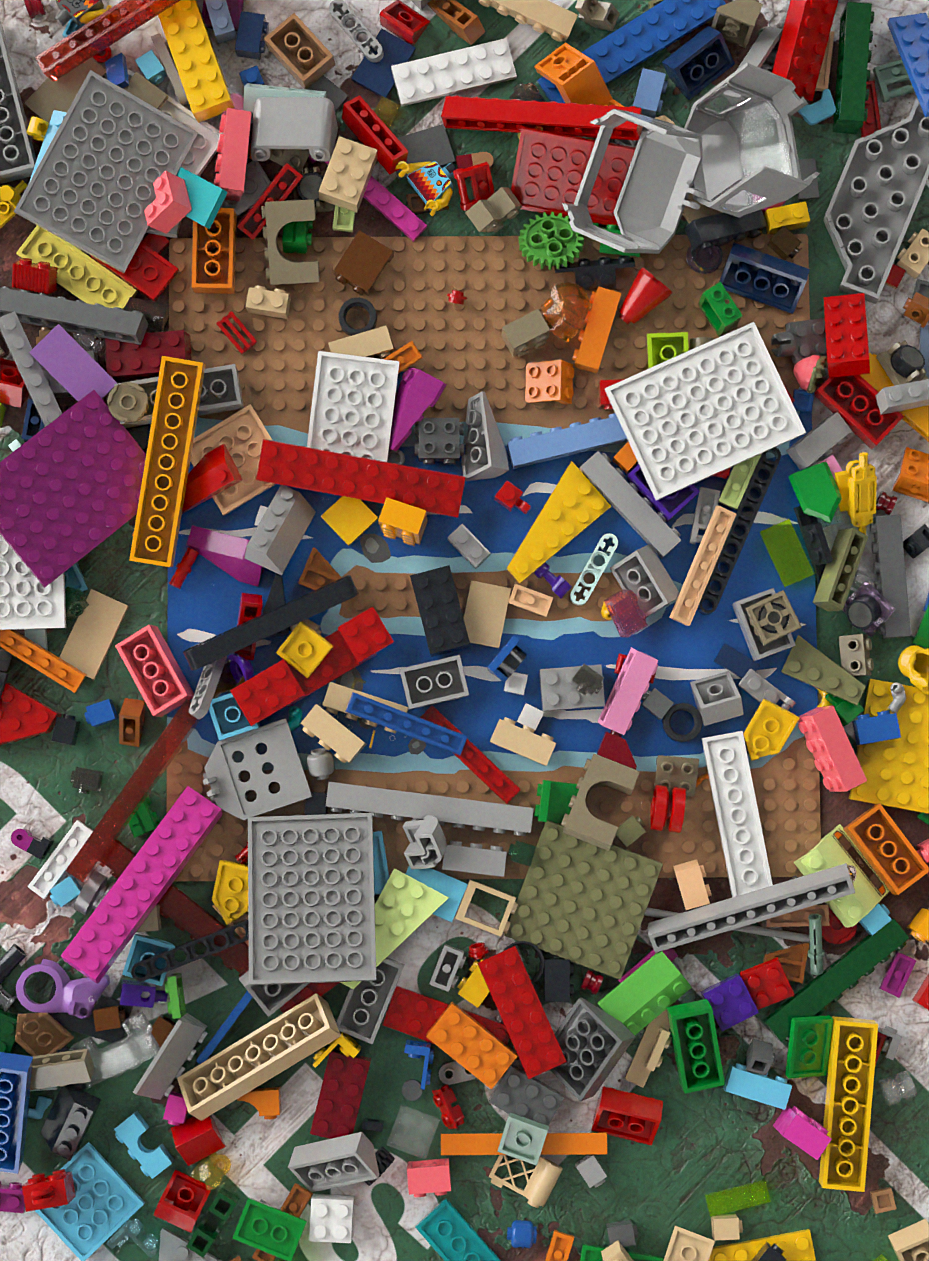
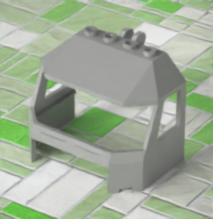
(653, 188)

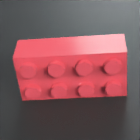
(233, 152)
(155, 670)
(831, 749)

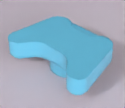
(819, 110)

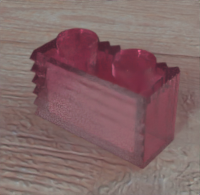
(626, 612)

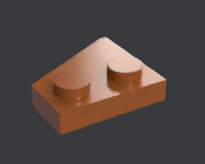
(317, 572)

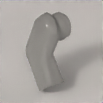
(898, 695)

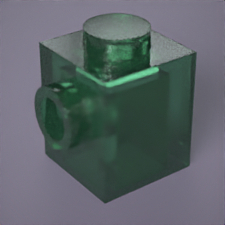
(74, 603)
(521, 853)

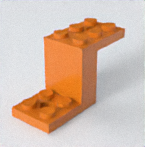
(575, 77)

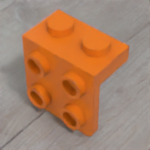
(549, 382)

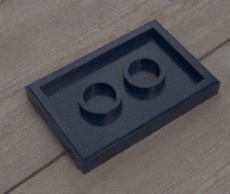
(378, 76)

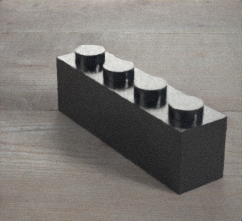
(724, 228)

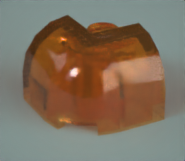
(566, 310)

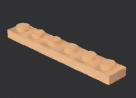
(702, 565)

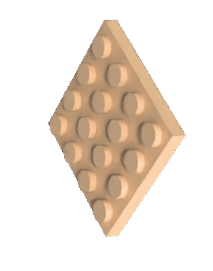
(243, 437)

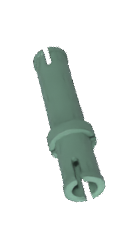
(815, 952)

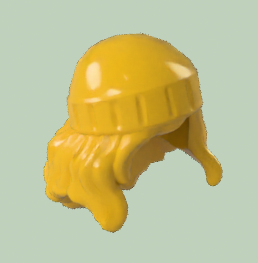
(915, 665)

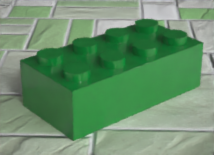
(695, 1046)

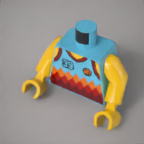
(429, 182)

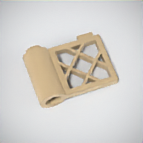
(538, 1186)

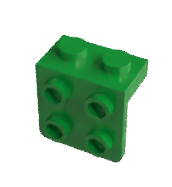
(554, 800)

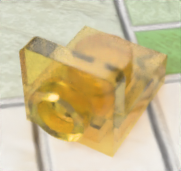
(387, 111)

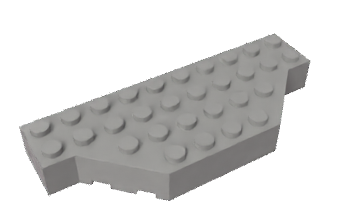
(878, 201)

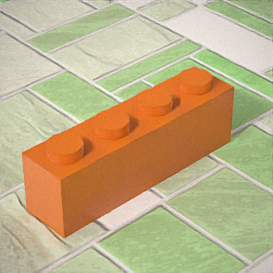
(597, 330)

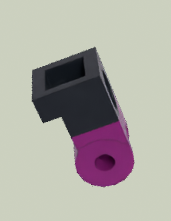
(24, 840)

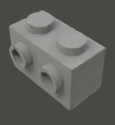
(446, 968)

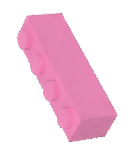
(627, 691)

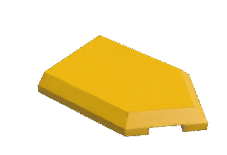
(768, 729)
(231, 890)

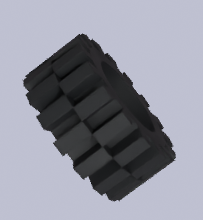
(384, 1160)

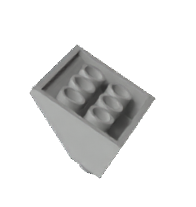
(171, 1057)

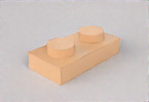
(530, 600)

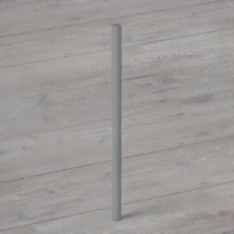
(748, 928)

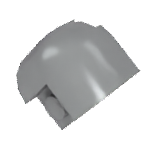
(426, 842)

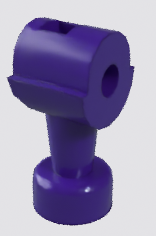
(558, 584)

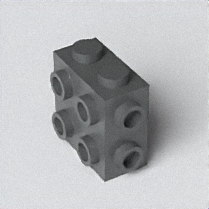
(439, 440)

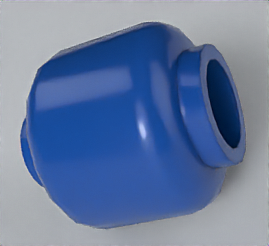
(522, 1234)

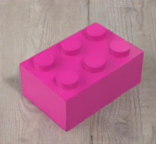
(802, 1131)

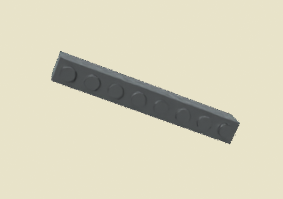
(74, 315)

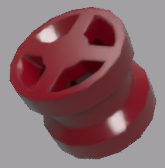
(34, 8)
(885, 503)
(592, 982)

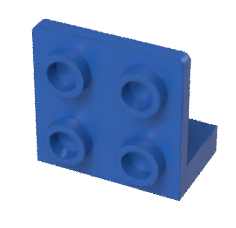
(415, 1050)

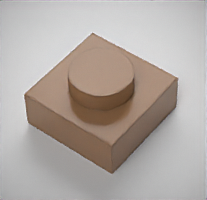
(883, 1200)

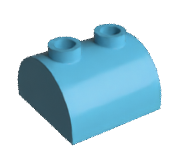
(142, 948)

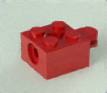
(49, 1190)

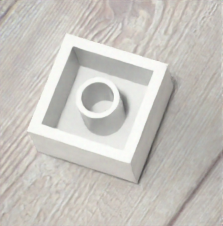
(331, 1218)

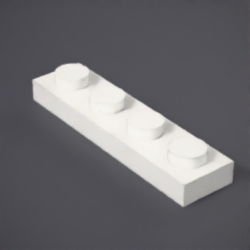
(60, 859)

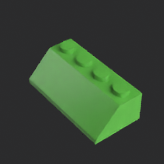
(645, 993)

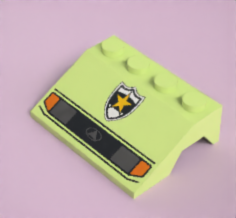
(836, 850)

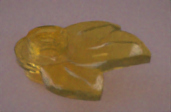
(208, 1170)

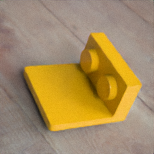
(348, 1047)

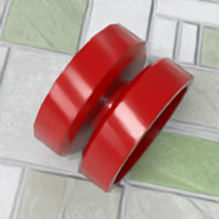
(665, 808)

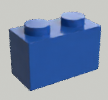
(877, 728)

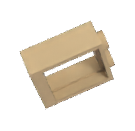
(504, 925)

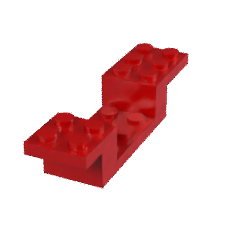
(284, 685)

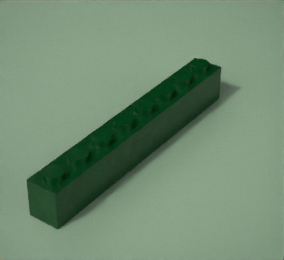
(837, 978)

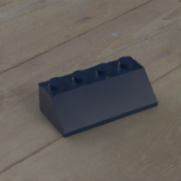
(764, 278)

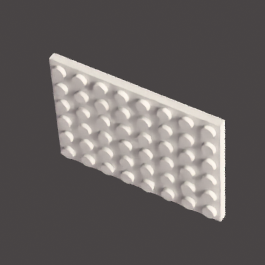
(705, 411)

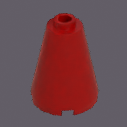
(643, 297)

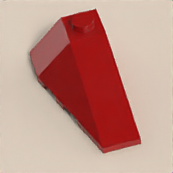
(210, 477)

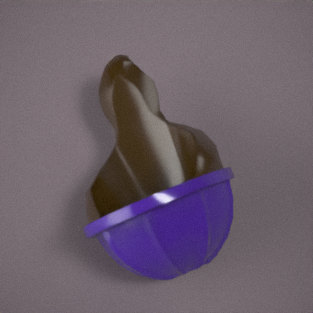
(235, 672)

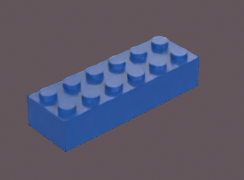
(14, 1104)

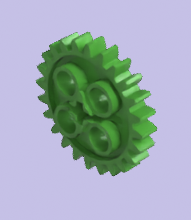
(550, 241)

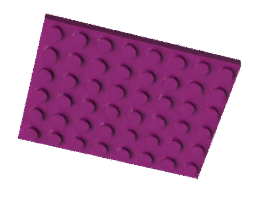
(69, 488)

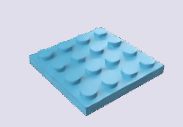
(100, 1204)

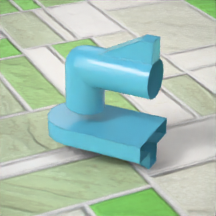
(42, 1104)

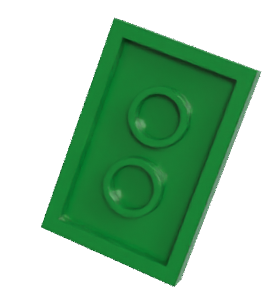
(809, 1046)
(269, 1229)

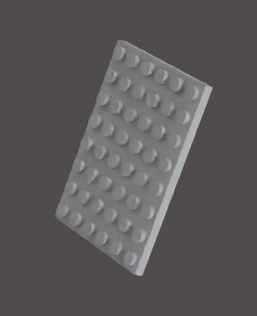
(104, 171)
(311, 899)

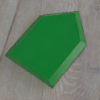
(816, 491)

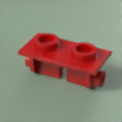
(450, 1115)

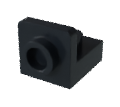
(917, 542)

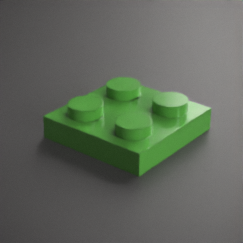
(174, 987)

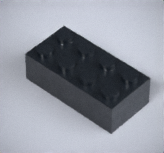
(440, 611)

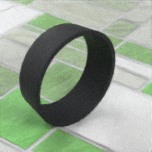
(542, 962)

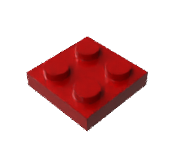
(767, 983)

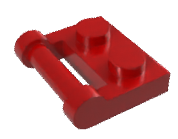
(481, 184)

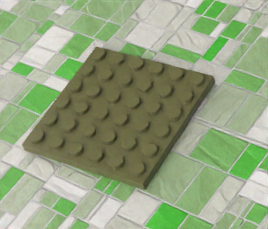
(584, 900)

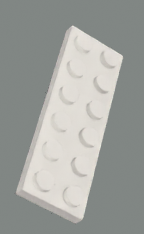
(453, 72)

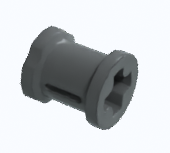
(6, 999)

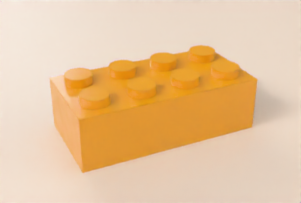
(402, 521)

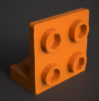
(914, 475)

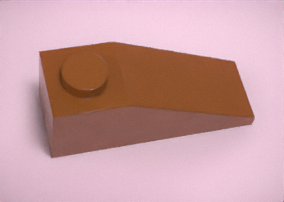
(459, 19)

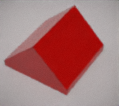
(403, 22)
(197, 1139)

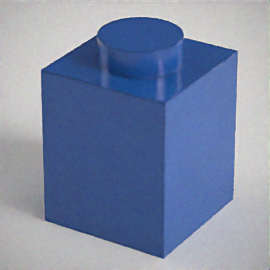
(101, 713)

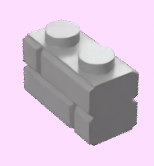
(468, 546)

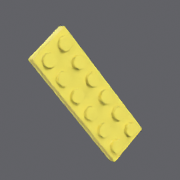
(77, 270)

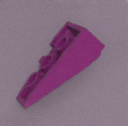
(413, 397)
(226, 553)

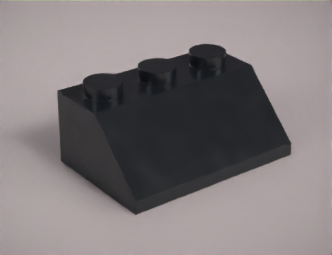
(69, 1120)

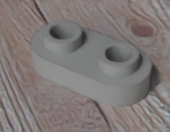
(459, 1073)

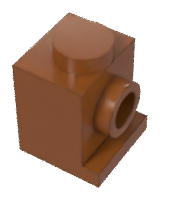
(917, 309)

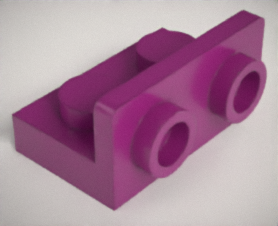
(12, 1198)

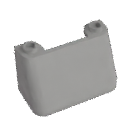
(294, 125)

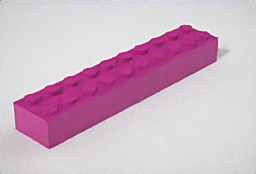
(142, 885)

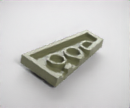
(819, 671)

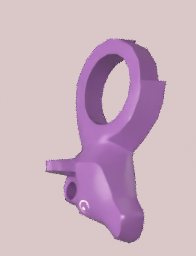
(71, 996)

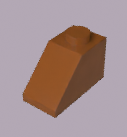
(131, 722)

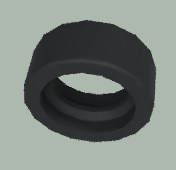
(350, 304)
(697, 722)

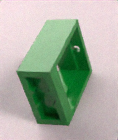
(720, 315)

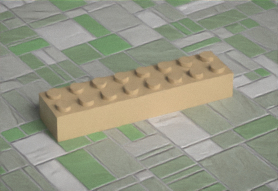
(258, 1057)

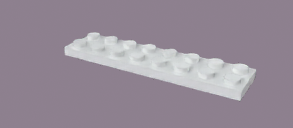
(737, 813)

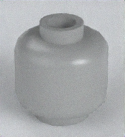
(320, 763)

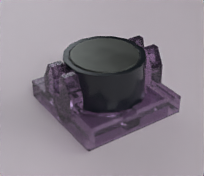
(868, 611)

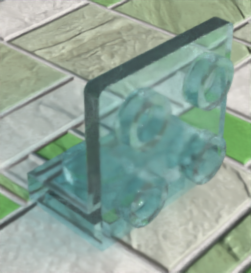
(134, 1229)

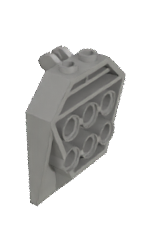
(224, 772)

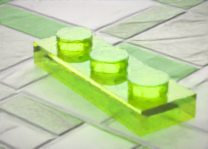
(737, 1198)

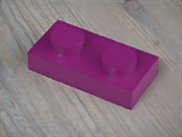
(897, 974)

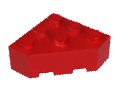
(23, 716)

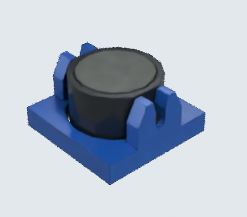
(508, 659)

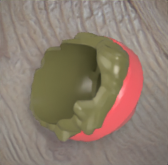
(810, 372)

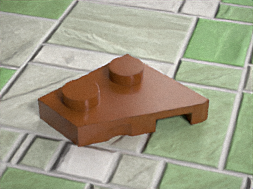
(792, 960)

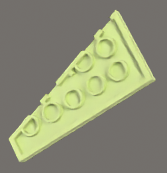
(399, 912)

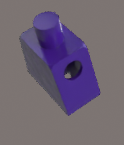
(132, 991)

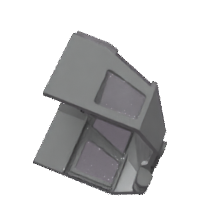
(747, 142)

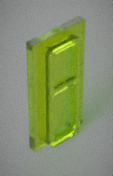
(786, 553)

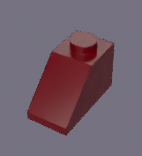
(616, 749)

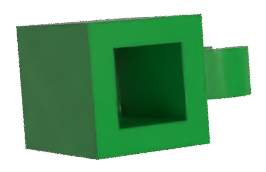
(845, 710)

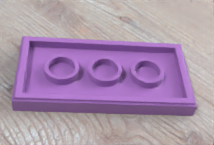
(71, 365)

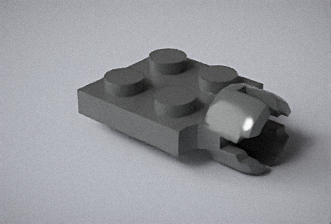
(801, 340)

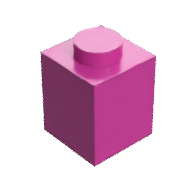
(176, 1109)

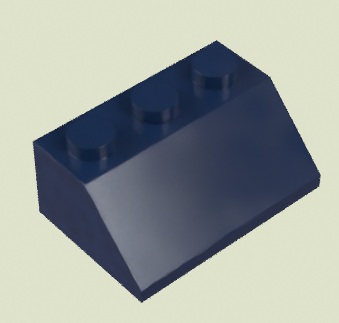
(698, 62)

